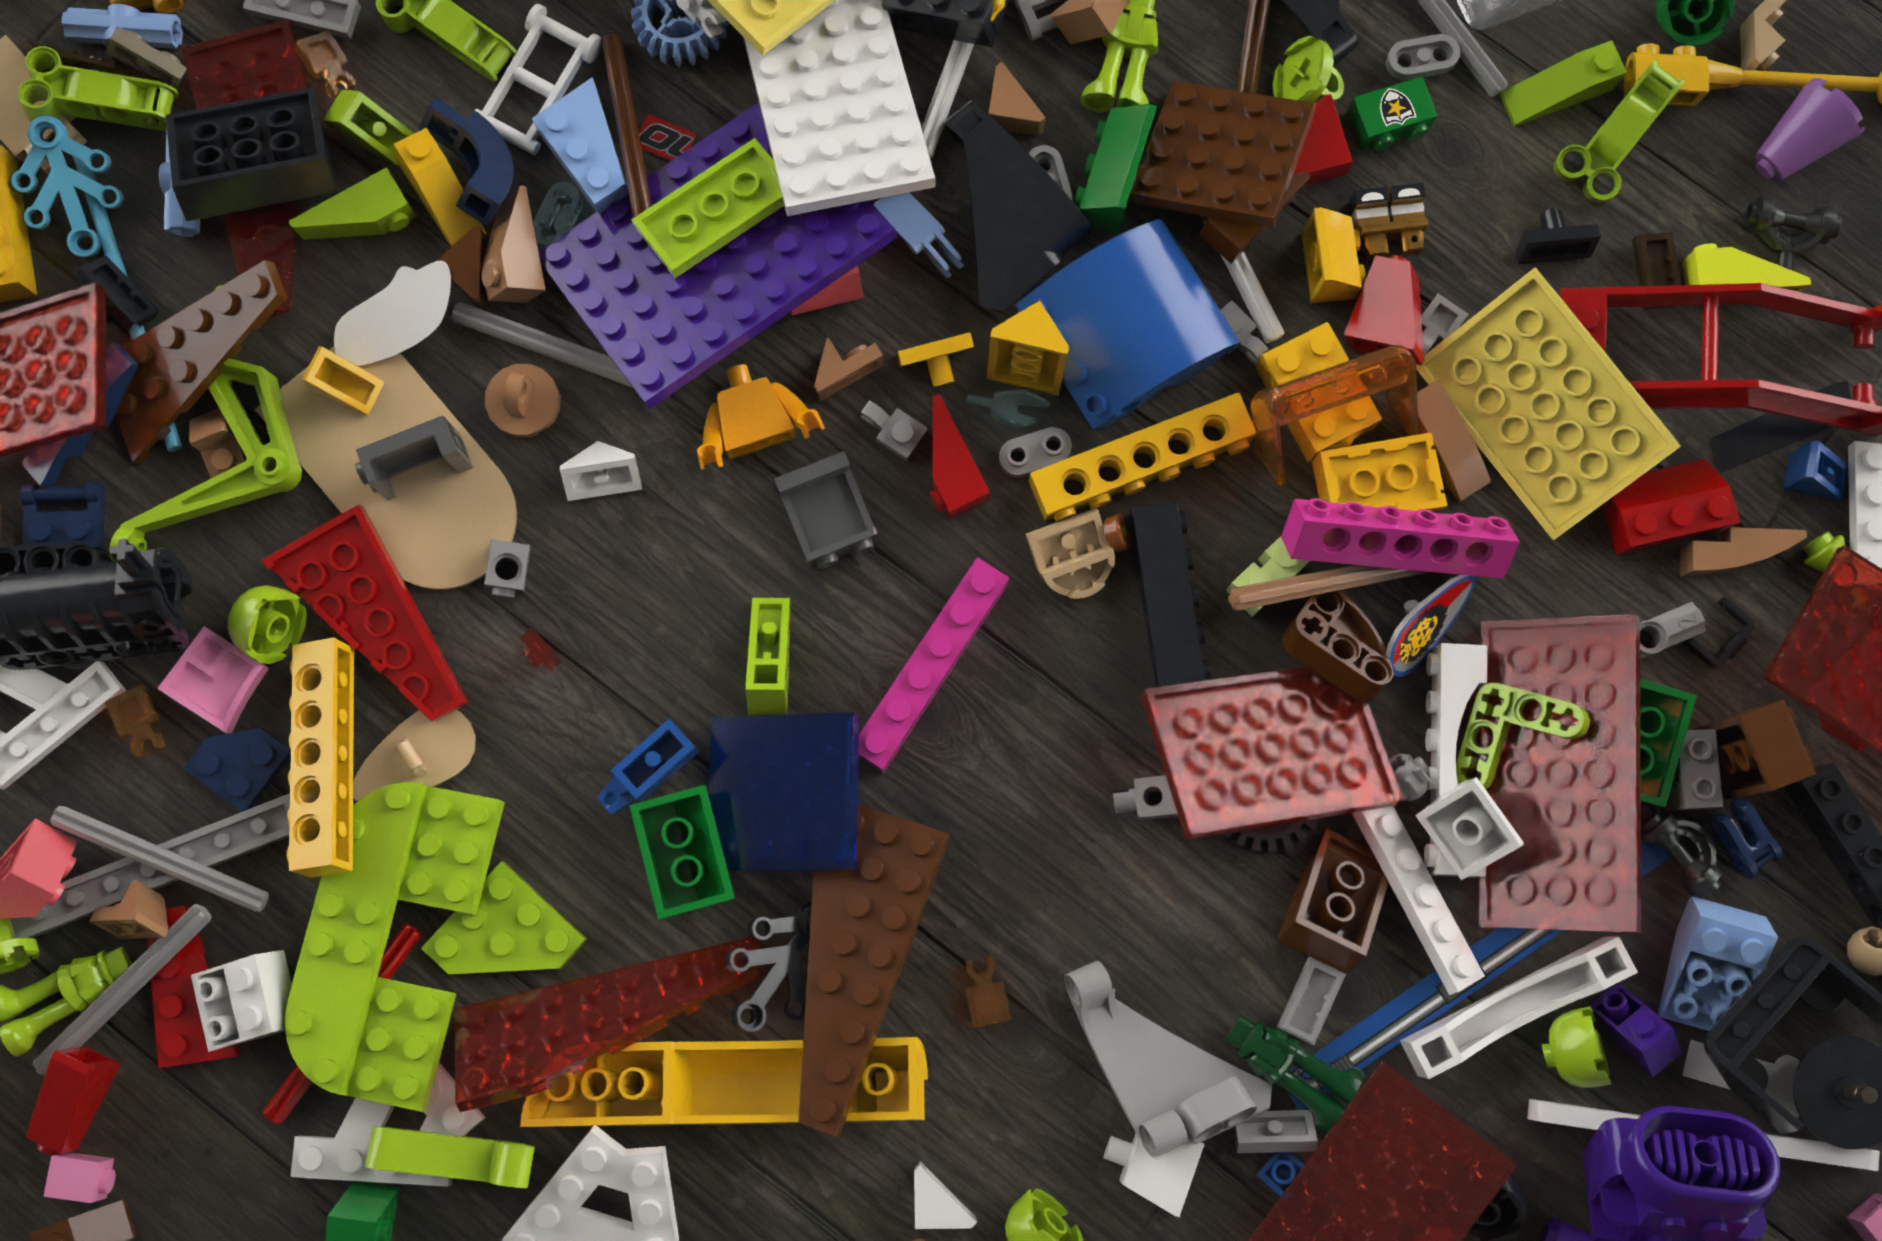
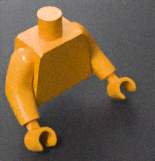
(752, 417)

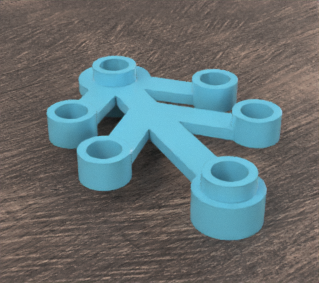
(63, 181)

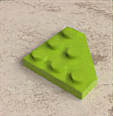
(509, 933)

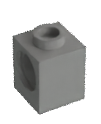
(504, 551)

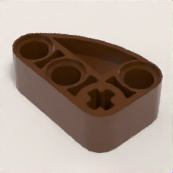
(1339, 645)

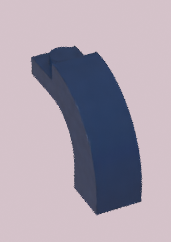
(482, 153)

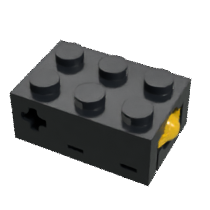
(950, 19)

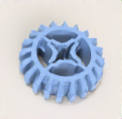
(667, 38)

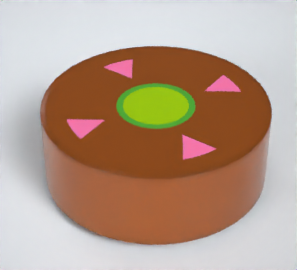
(1118, 533)

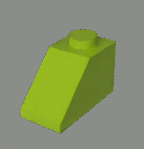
(366, 124)

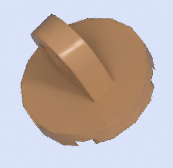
(522, 400)

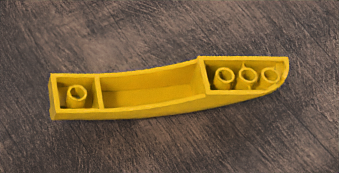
(721, 1086)

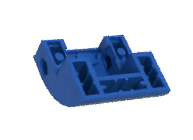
(1132, 322)

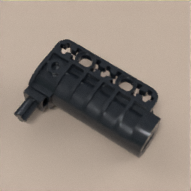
(94, 610)

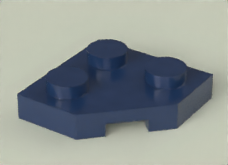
(239, 765)

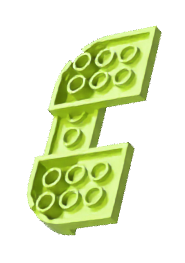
(343, 1020)

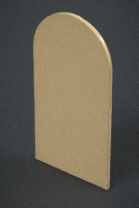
(440, 518)

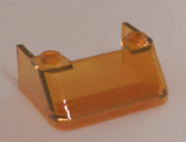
(1330, 387)

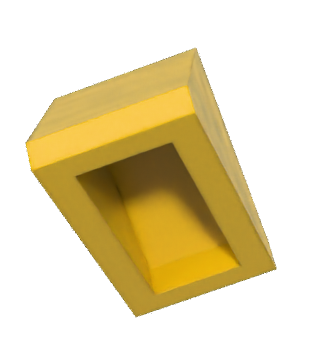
(342, 381)

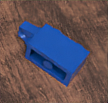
(647, 767)

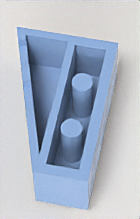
(583, 144)

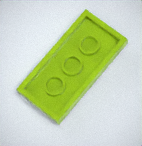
(712, 208)

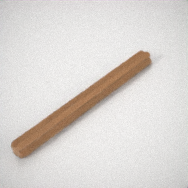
(1312, 584)

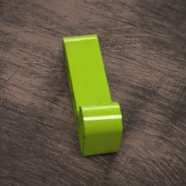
(450, 1156)

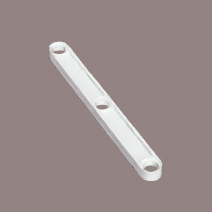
(1785, 1146)

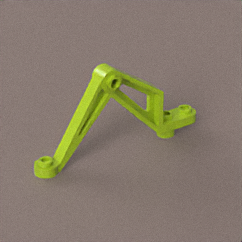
(265, 472)

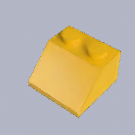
(1331, 257)

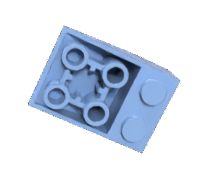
(1713, 961)

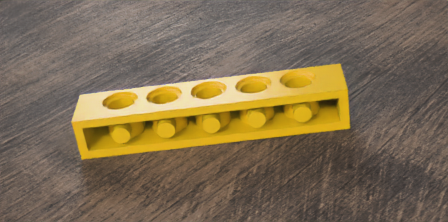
(1226, 415)
(332, 738)

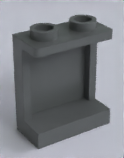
(409, 450)
(827, 511)

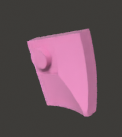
(214, 680)

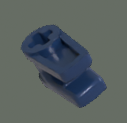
(1755, 847)

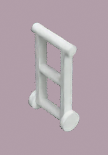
(537, 23)

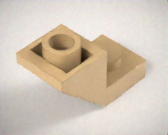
(1759, 38)

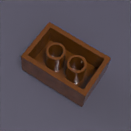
(1760, 750)

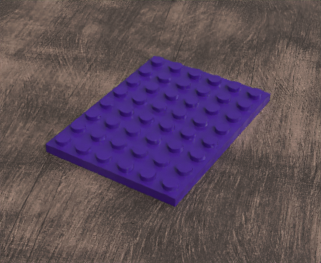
(676, 328)

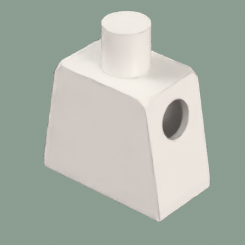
(1158, 1179)

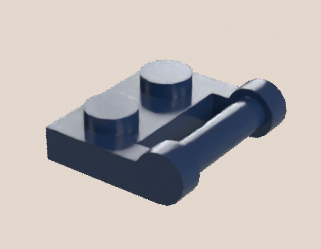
(64, 526)

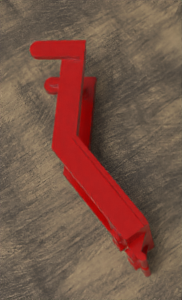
(1858, 415)

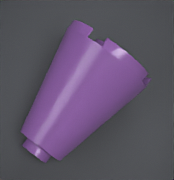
(1808, 131)

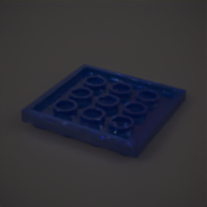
(786, 790)

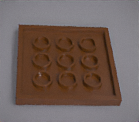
(1222, 153)

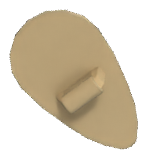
(418, 753)

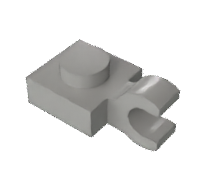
(1440, 321)
(1243, 328)
(898, 432)

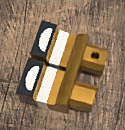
(1389, 217)

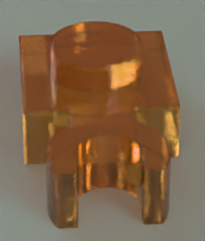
(325, 58)
(134, 715)
(987, 999)

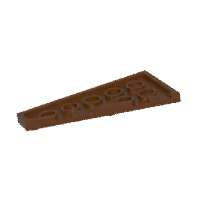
(186, 351)

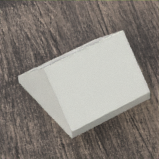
(1469, 828)

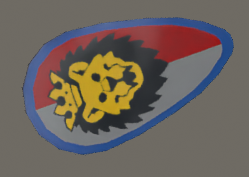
(1427, 623)

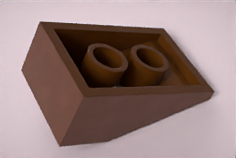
(1336, 903)

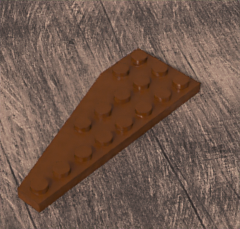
(856, 953)

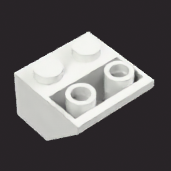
(243, 999)

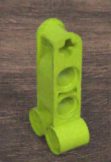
(453, 30)
(92, 93)
(1620, 132)

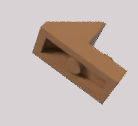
(837, 374)
(216, 442)
(136, 917)

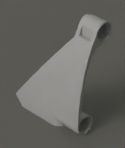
(1159, 1079)

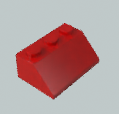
(1670, 507)

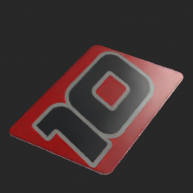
(664, 138)

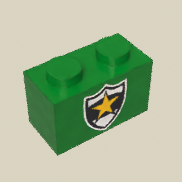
(1392, 114)

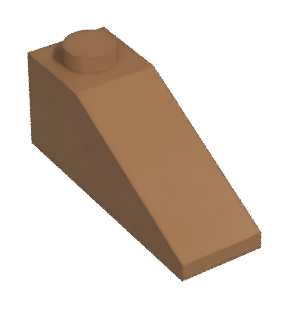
(512, 257)

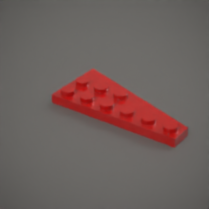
(361, 595)

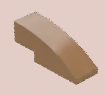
(1454, 446)
(1735, 550)

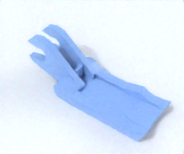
(918, 229)

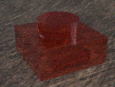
(539, 651)

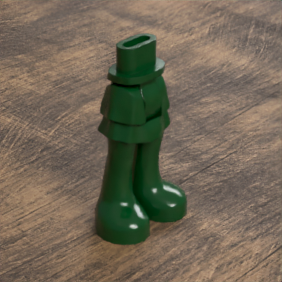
(1272, 1054)

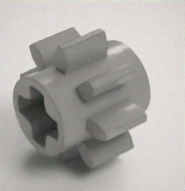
(1410, 776)

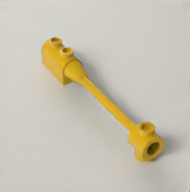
(1705, 75)

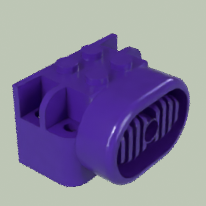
(1679, 1177)

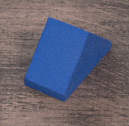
(1816, 472)

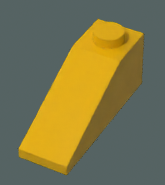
(434, 183)

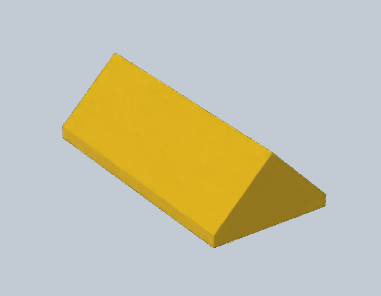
(1028, 351)

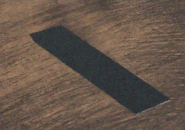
(1767, 434)

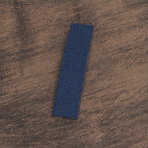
(47, 461)

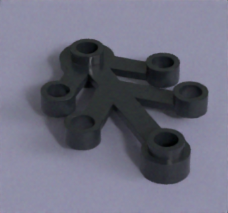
(786, 963)

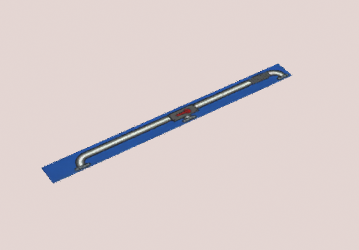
(1430, 998)

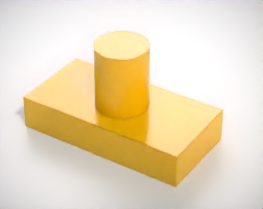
(937, 356)

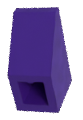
(1636, 1029)

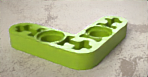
(1511, 712)

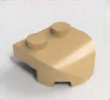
(1073, 554)

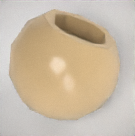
(1865, 950)

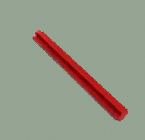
(297, 1082)

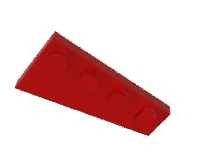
(175, 1006)

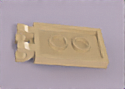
(13, 120)

